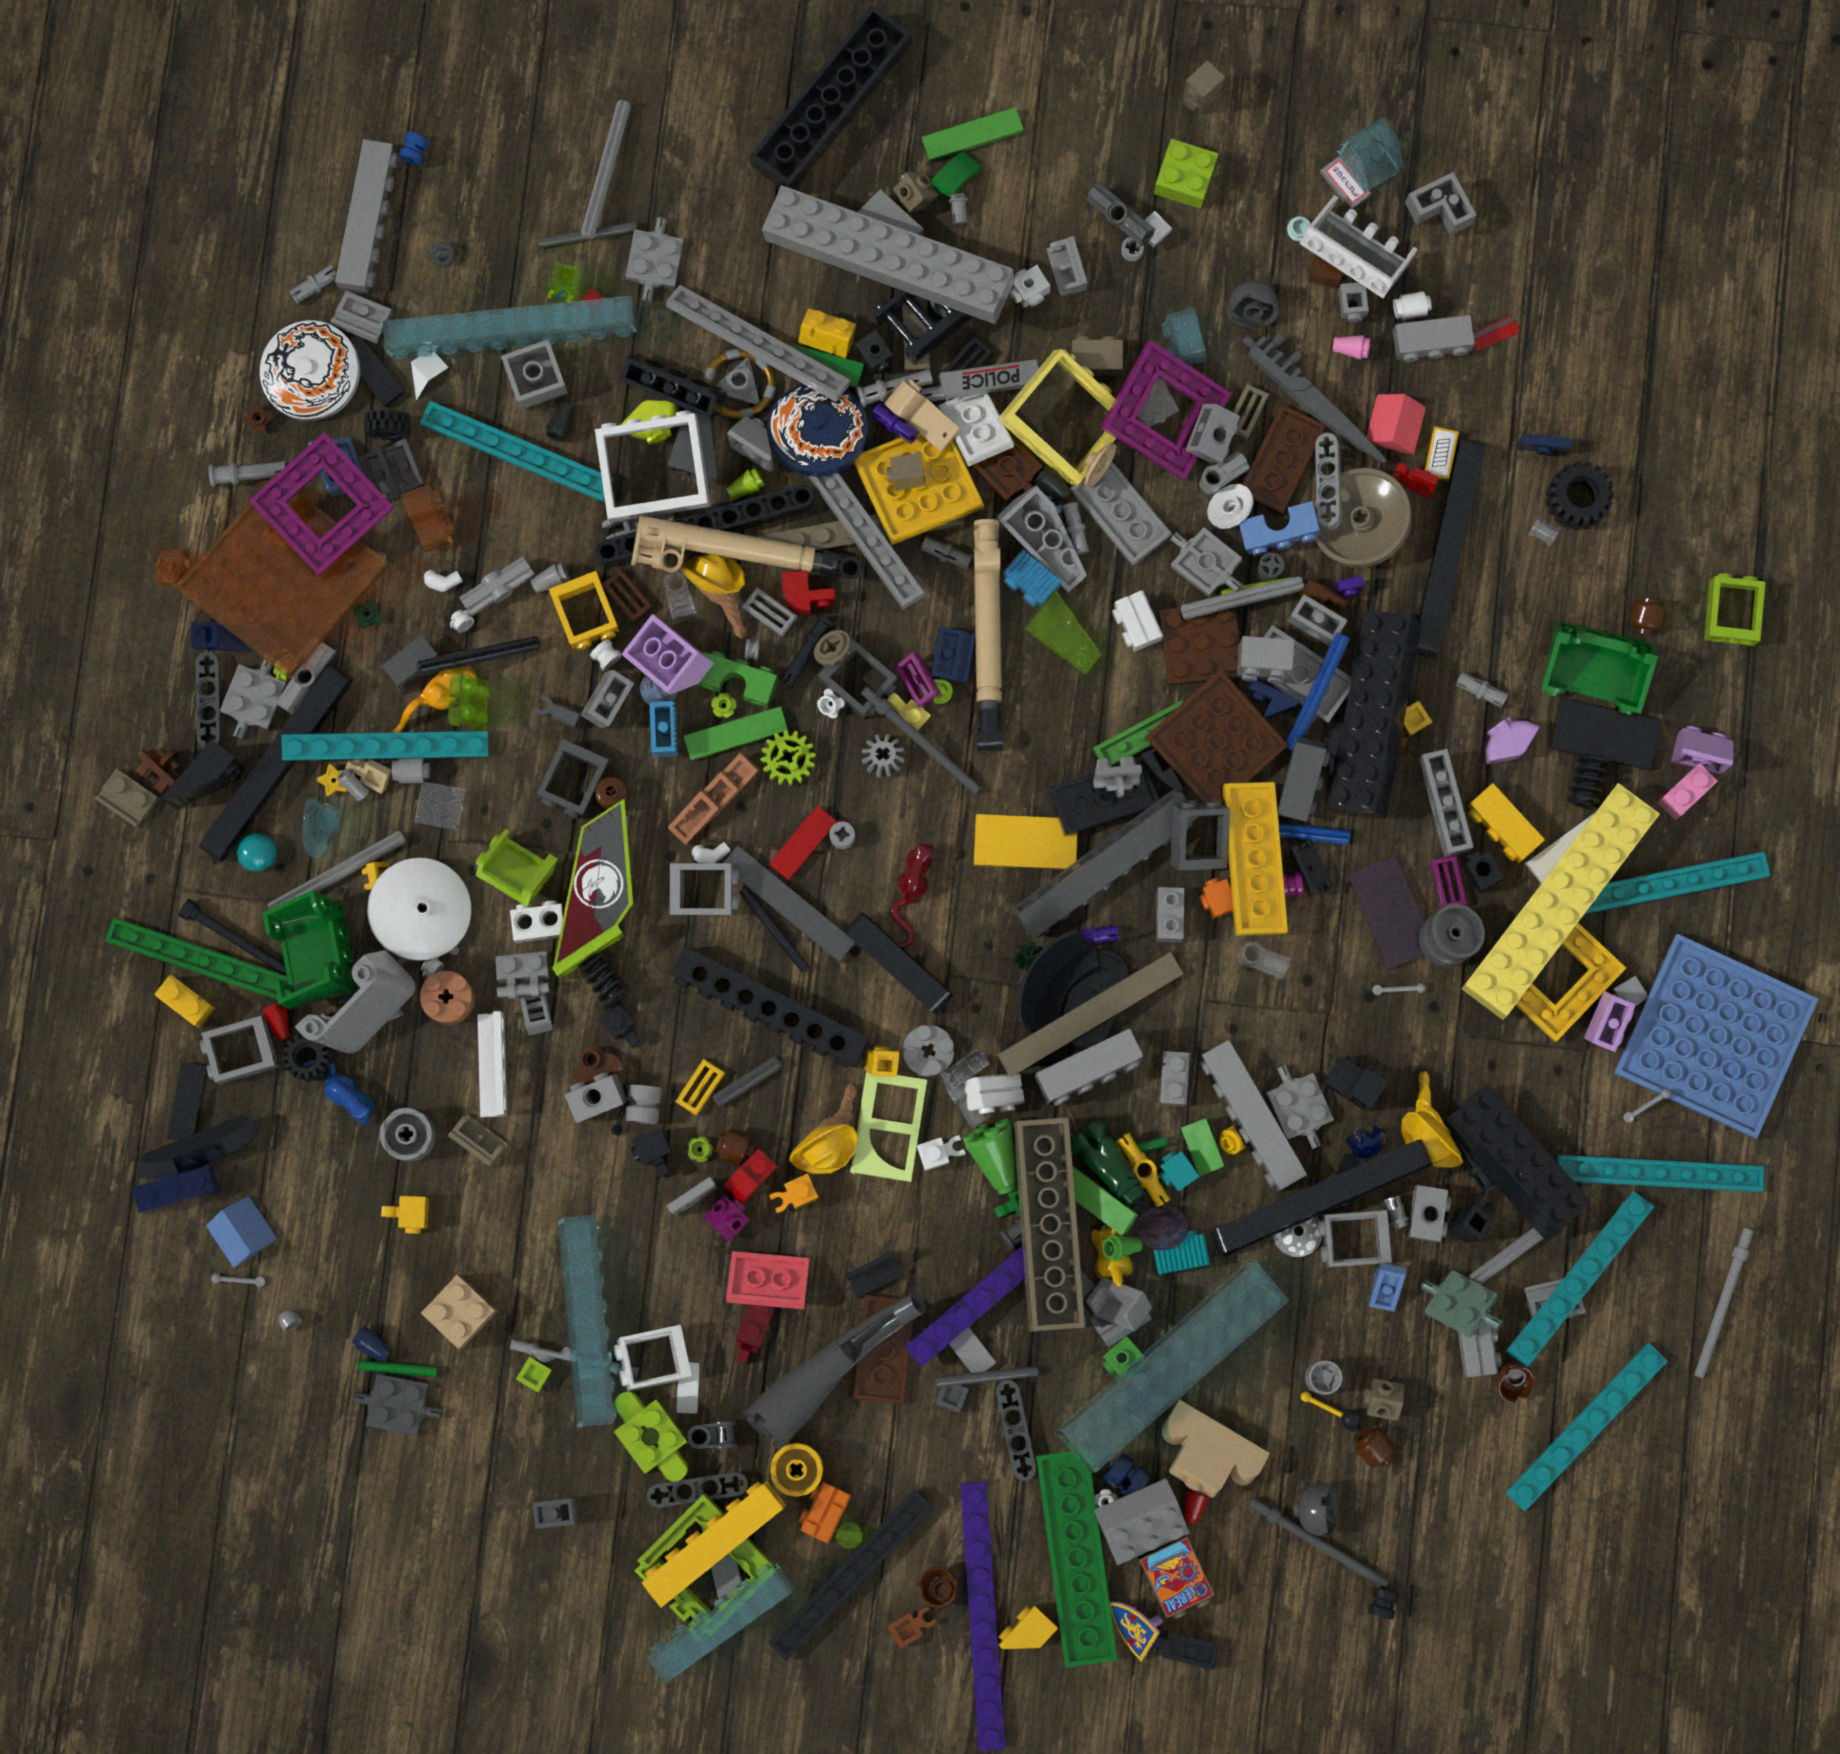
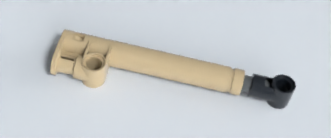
(661, 537)
(988, 633)

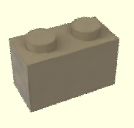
(1203, 87)
(1099, 356)

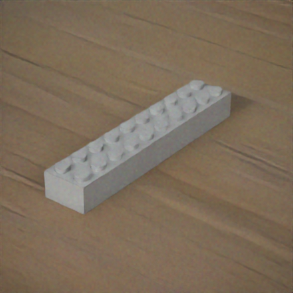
(888, 254)

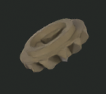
(823, 651)

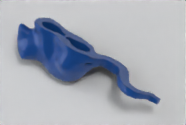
(344, 1092)

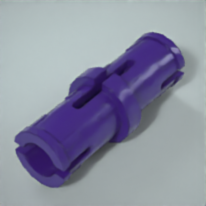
(895, 423)

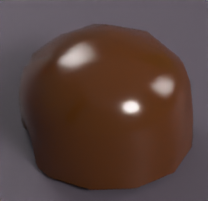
(1514, 1382)
(938, 1587)

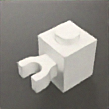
(935, 1153)

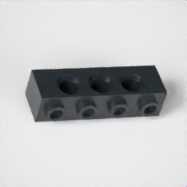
(673, 385)

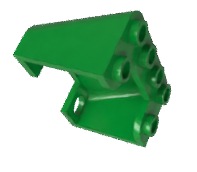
(313, 949)

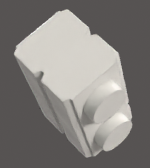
(1137, 620)
(993, 1092)

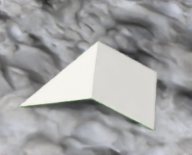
(425, 369)

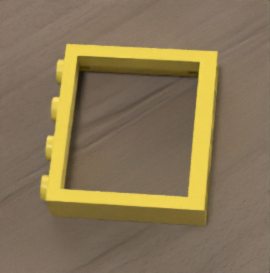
(1085, 378)

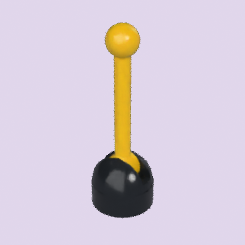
(1348, 1418)

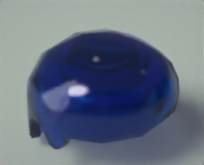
(1365, 1144)

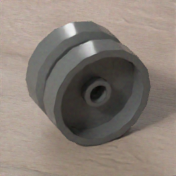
(1451, 935)

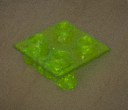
(472, 701)

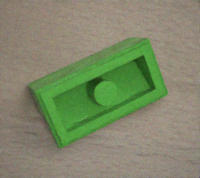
(1202, 1147)

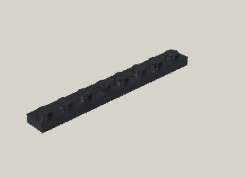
(850, 1575)

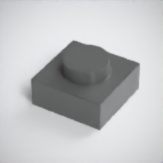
(952, 1397)

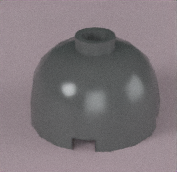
(1252, 304)
(1317, 1509)

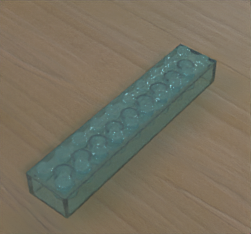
(1172, 1366)

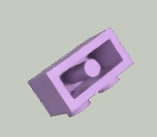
(1610, 1021)

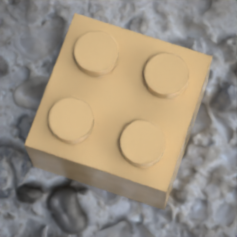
(459, 1312)

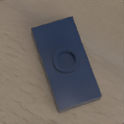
(1544, 444)

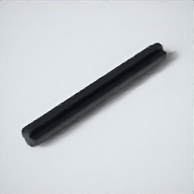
(478, 655)

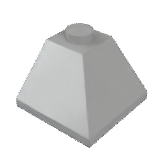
(752, 441)

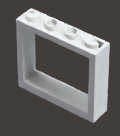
(660, 507)

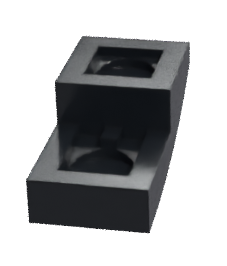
(1167, 776)

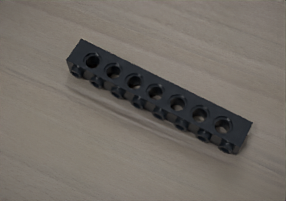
(691, 960)

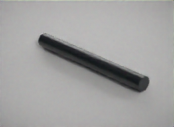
(774, 929)

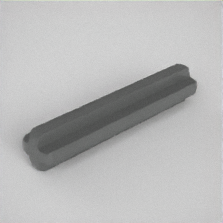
(747, 1081)

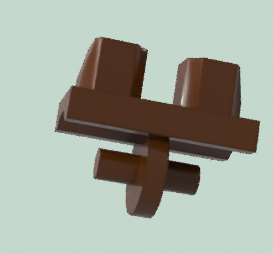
(162, 764)

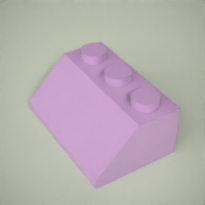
(667, 656)

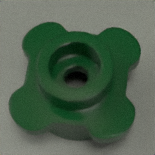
(365, 621)

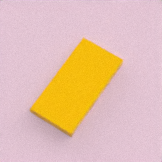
(1022, 842)

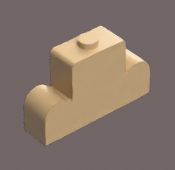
(1209, 1451)

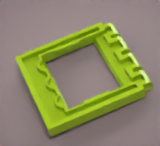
(746, 1554)

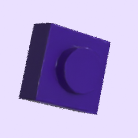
(1349, 587)

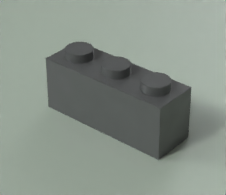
(1303, 779)

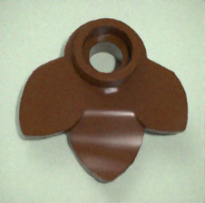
(604, 1063)

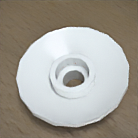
(1230, 506)

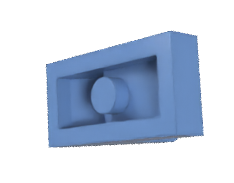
(1387, 1286)

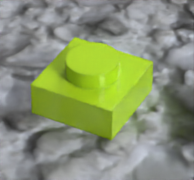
(534, 1374)

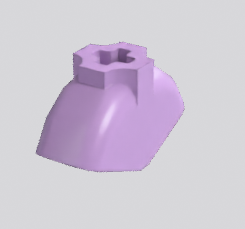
(1509, 740)

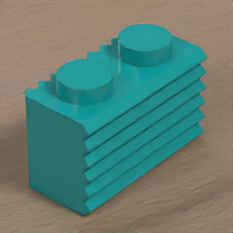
(1187, 1255)

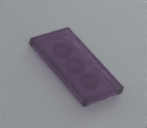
(1389, 910)

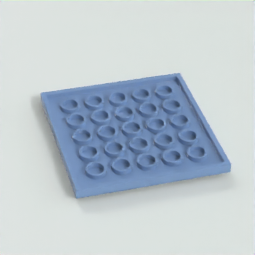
(1716, 1036)

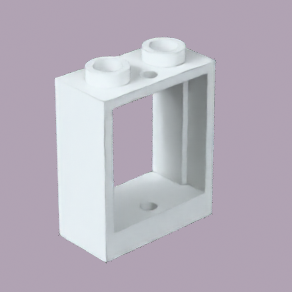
(678, 1350)

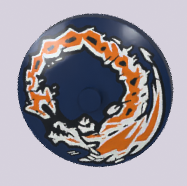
(815, 432)

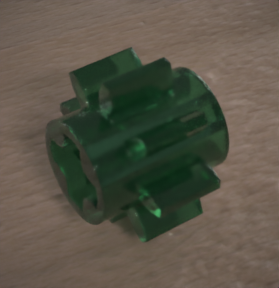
(1026, 955)

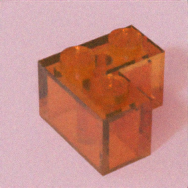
(426, 514)

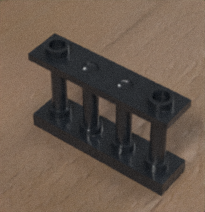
(936, 331)

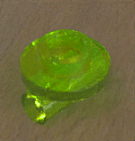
(849, 1535)

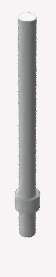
(1739, 1255)

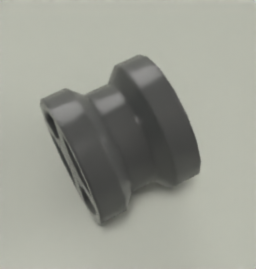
(1271, 561)

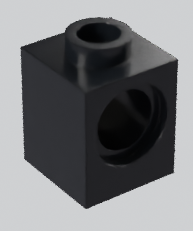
(1482, 882)

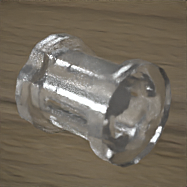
(1544, 531)

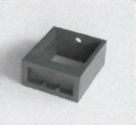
(887, 688)
(581, 754)
(1200, 861)

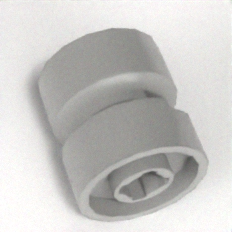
(643, 1104)
(1323, 1377)

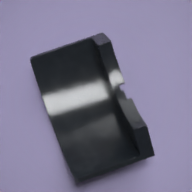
(1052, 976)

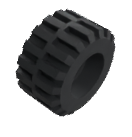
(1593, 481)

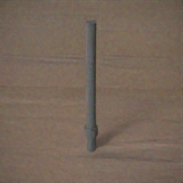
(884, 707)
(1275, 1516)

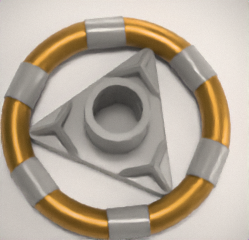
(741, 383)

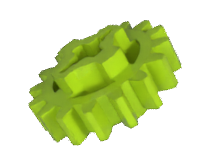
(783, 748)

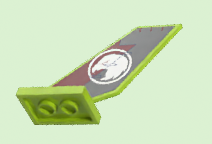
(597, 891)

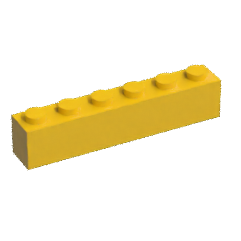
(713, 1544)

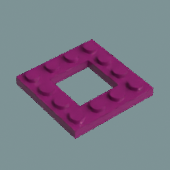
(1121, 419)
(320, 456)

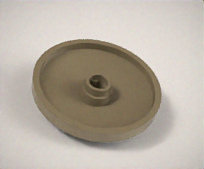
(1373, 519)

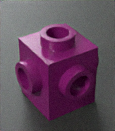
(727, 1217)

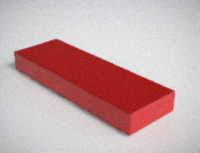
(802, 843)

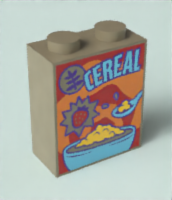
(1176, 1578)

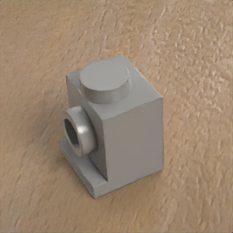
(1353, 293)

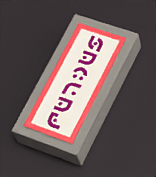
(1344, 184)

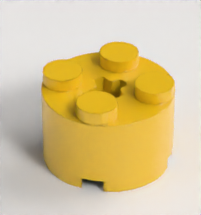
(782, 1469)

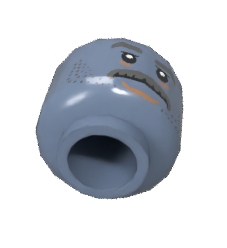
(653, 693)

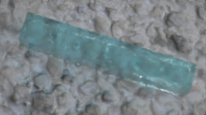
(721, 1622)

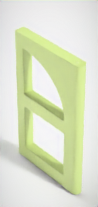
(865, 1159)

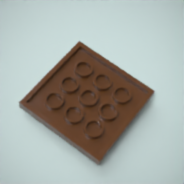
(1215, 739)

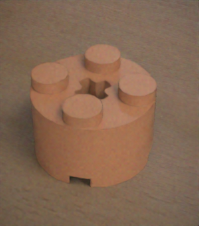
(457, 1008)

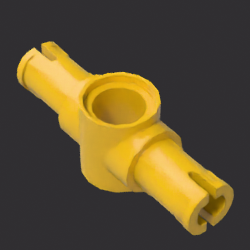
(1150, 1181)

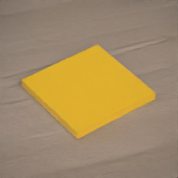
(909, 512)

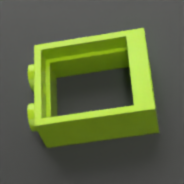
(1734, 635)

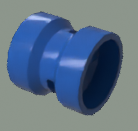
(413, 148)

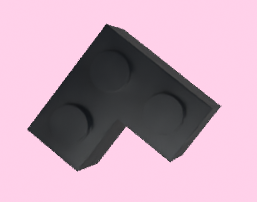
(1355, 1084)

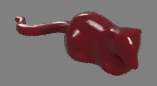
(912, 885)

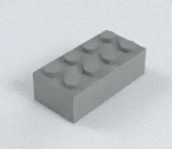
(1088, 1067)

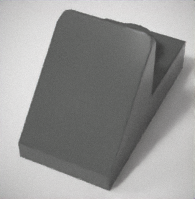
(555, 1513)

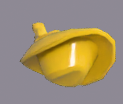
(1429, 1127)

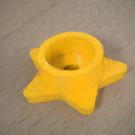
(326, 780)

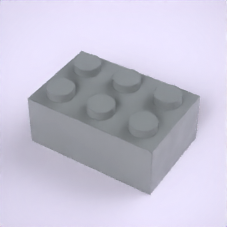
(1141, 1521)

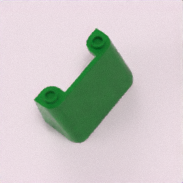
(1599, 666)

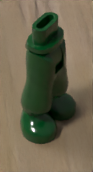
(1108, 1161)

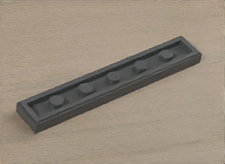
(790, 905)

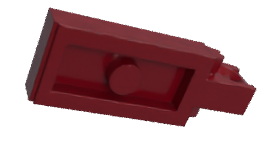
(752, 1330)

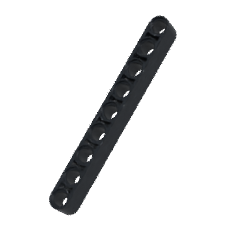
(716, 517)
(1449, 545)
(271, 768)
(1322, 1197)

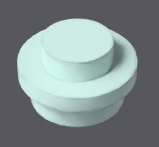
(1297, 228)

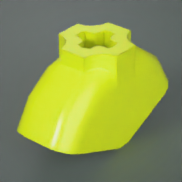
(646, 411)

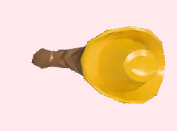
(720, 581)
(830, 1143)

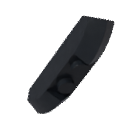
(199, 1148)

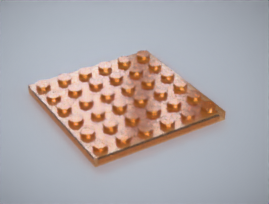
(268, 592)

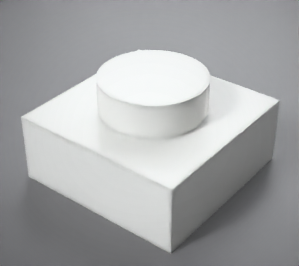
(1161, 227)

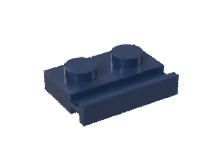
(952, 655)

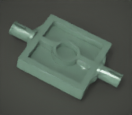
(1461, 1304)

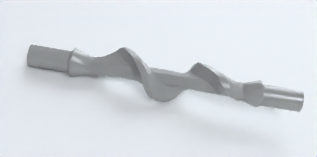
(548, 1355)

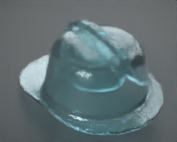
(319, 824)

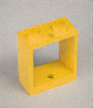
(575, 588)

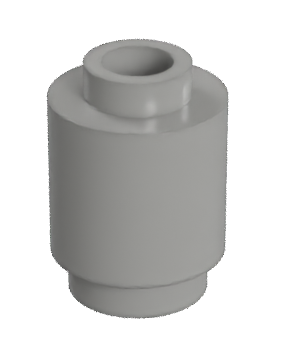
(410, 770)

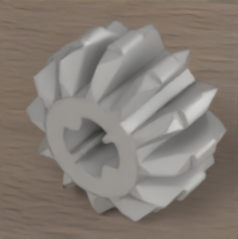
(883, 764)

